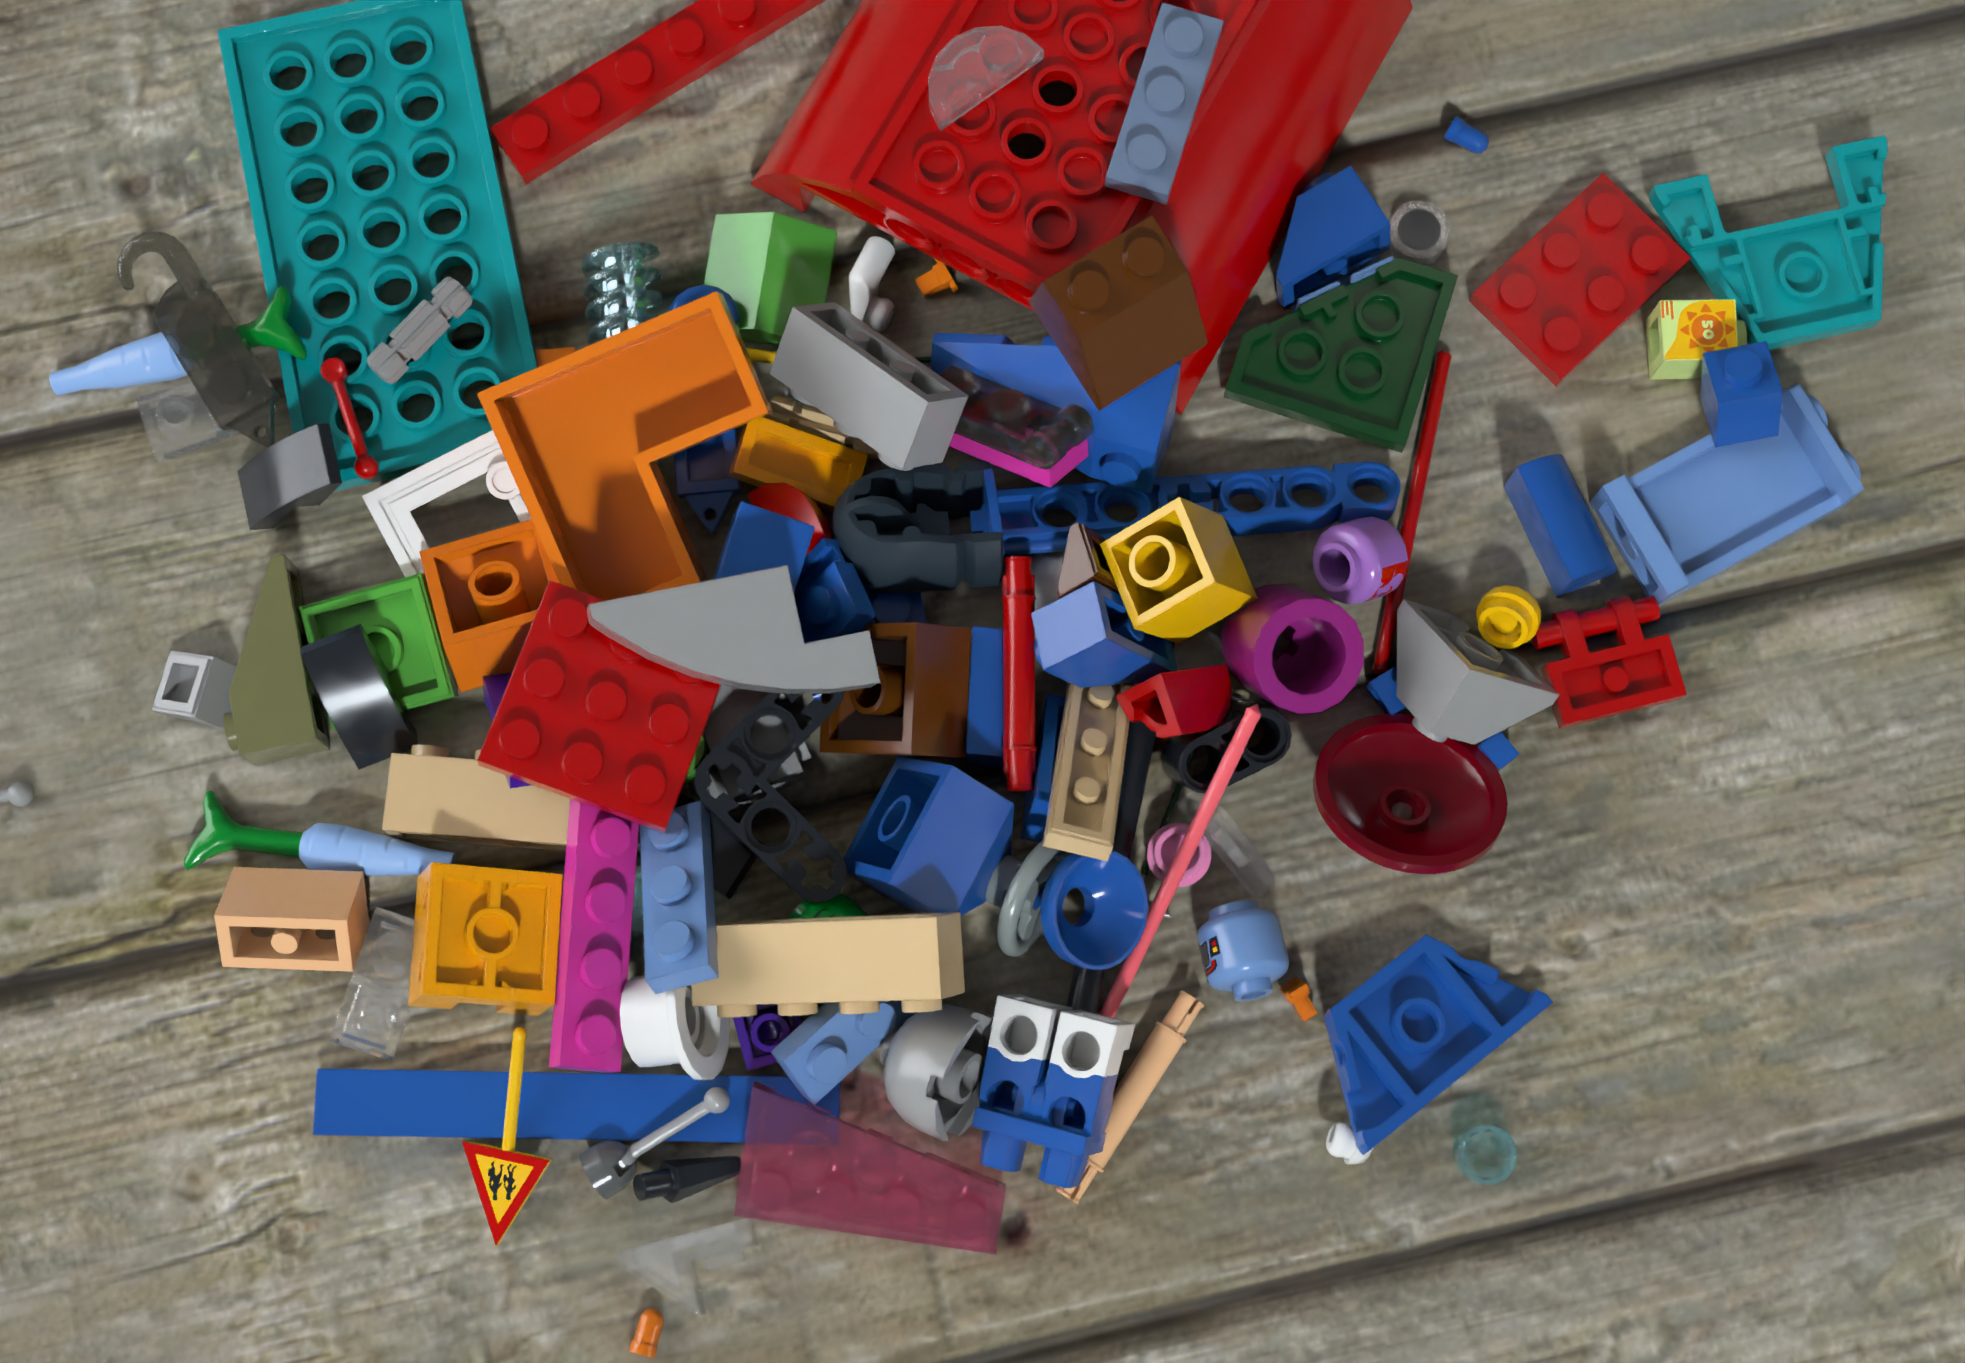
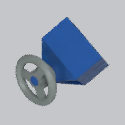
(946, 847)

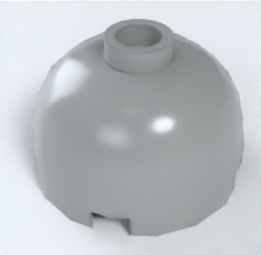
(937, 1068)

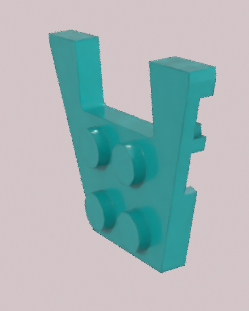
(1798, 274)

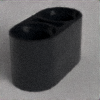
(1268, 751)

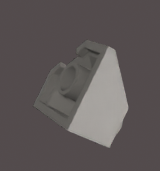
(1459, 681)

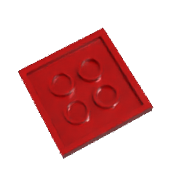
(597, 717)

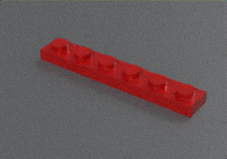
(636, 79)

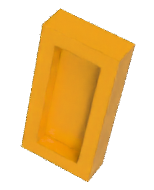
(784, 454)

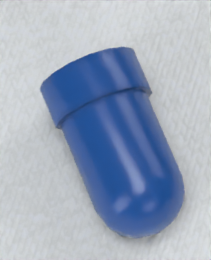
(1466, 136)

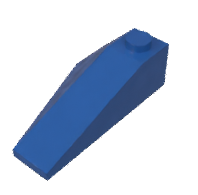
(1127, 435)

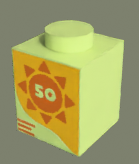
(1686, 329)

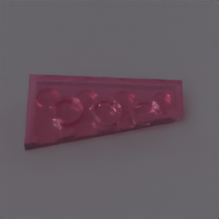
(848, 1179)

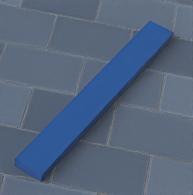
(549, 1108)

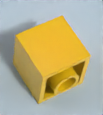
(1178, 571)

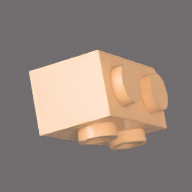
(292, 919)

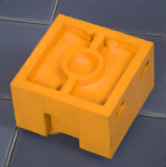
(485, 938)

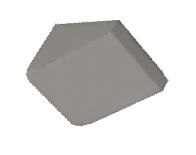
(195, 688)

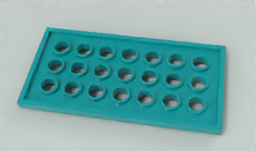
(286, 227)

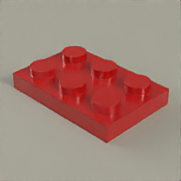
(1579, 279)

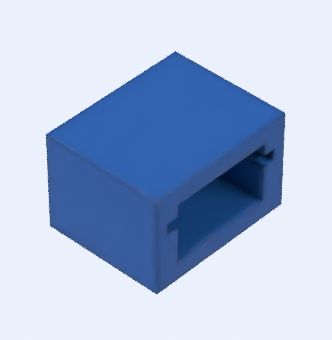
(1384, 692)
(1498, 750)

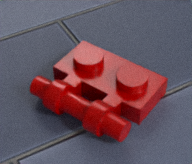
(1612, 679)

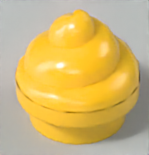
(1508, 616)

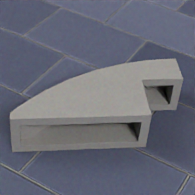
(737, 635)

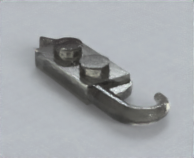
(206, 340)

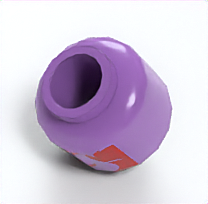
(1360, 560)

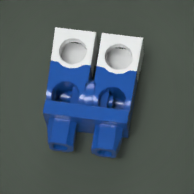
(1048, 1085)

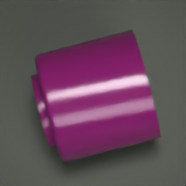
(1317, 664)

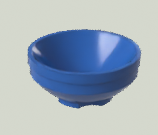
(1111, 916)

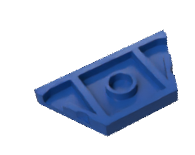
(1418, 1032)

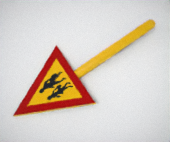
(502, 1174)

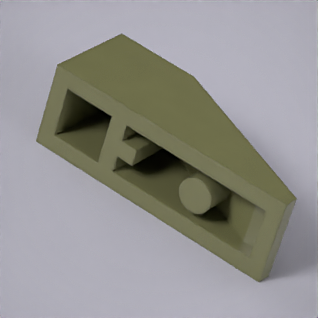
(271, 693)

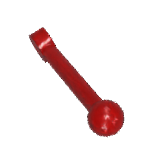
(336, 373)

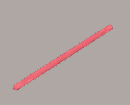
(1182, 859)

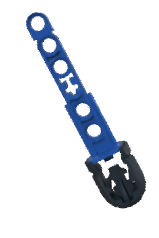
(901, 538)

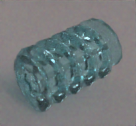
(618, 288)

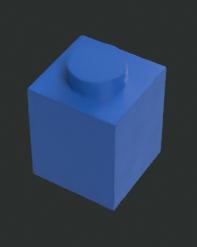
(1741, 394)

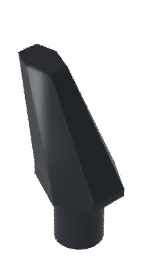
(685, 1177)

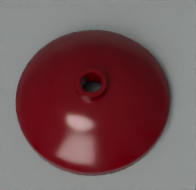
(1408, 796)

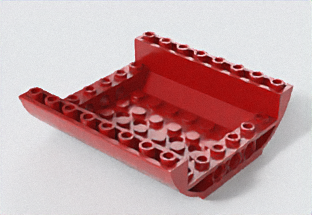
(1259, 136)

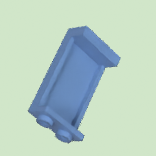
(1726, 502)

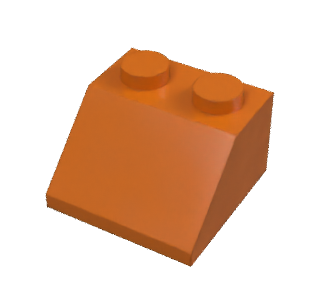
(487, 598)

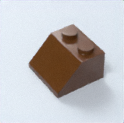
(1122, 313)
(919, 699)

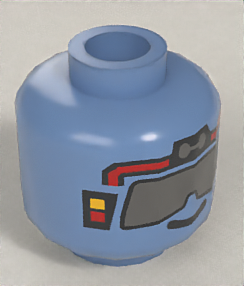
(1242, 950)

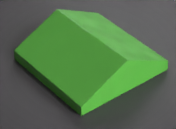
(768, 268)

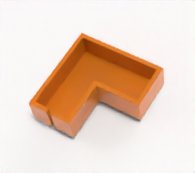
(590, 439)

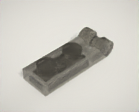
(1016, 421)

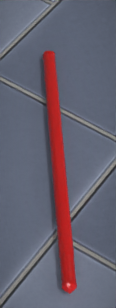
(1413, 505)

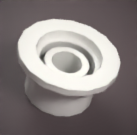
(671, 1031)

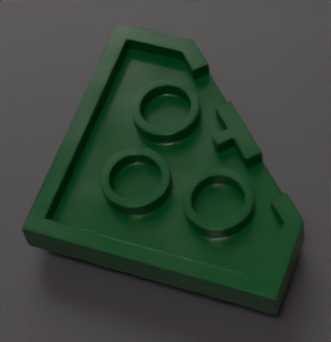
(1350, 355)

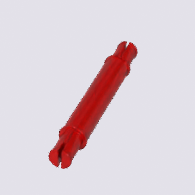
(1018, 674)

